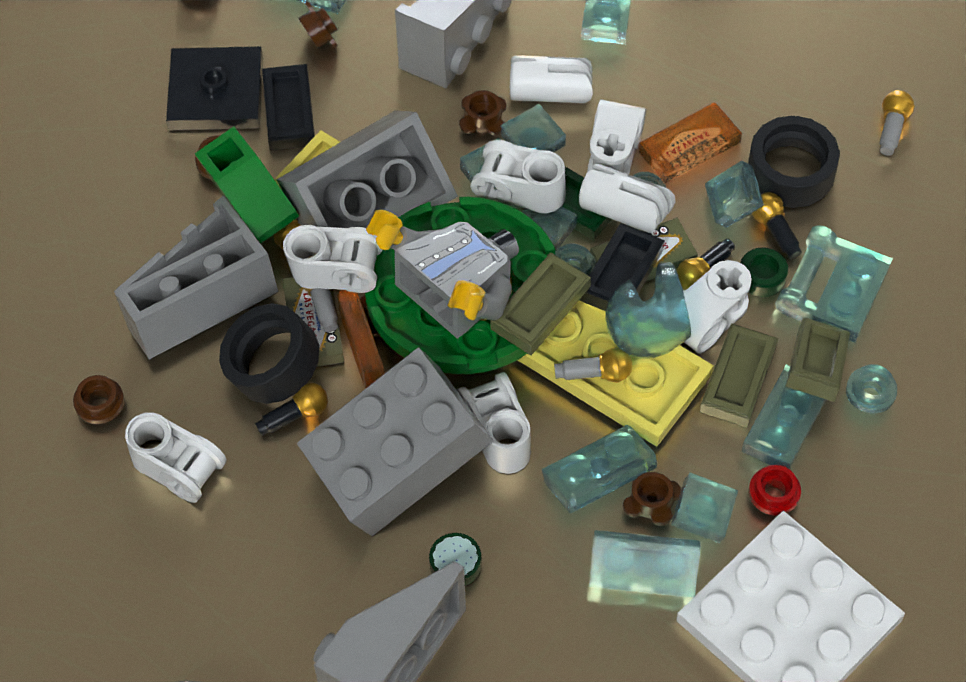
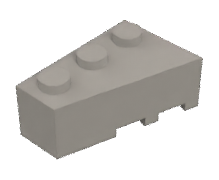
(440, 35)
(197, 283)

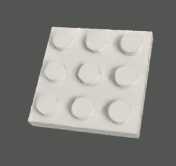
(789, 610)

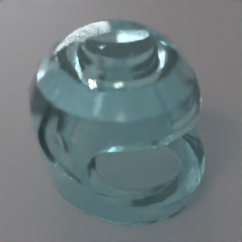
(649, 326)

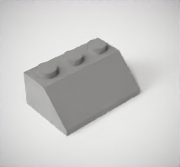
(375, 169)

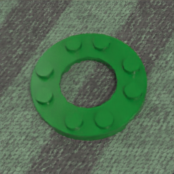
(409, 326)

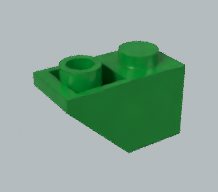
(247, 184)

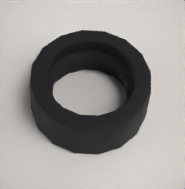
(799, 133)
(291, 371)

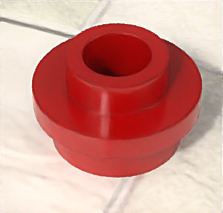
(775, 477)

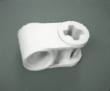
(616, 135)
(521, 176)
(336, 257)
(716, 303)
(503, 418)
(179, 461)

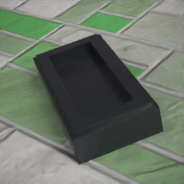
(288, 106)
(626, 257)

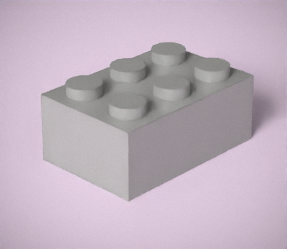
(394, 442)

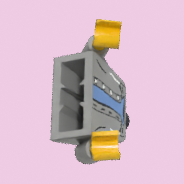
(449, 270)

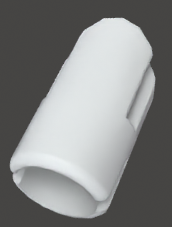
(550, 79)
(625, 198)

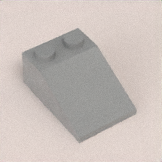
(396, 635)

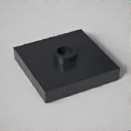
(215, 88)

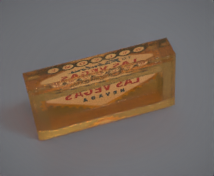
(690, 142)
(360, 337)

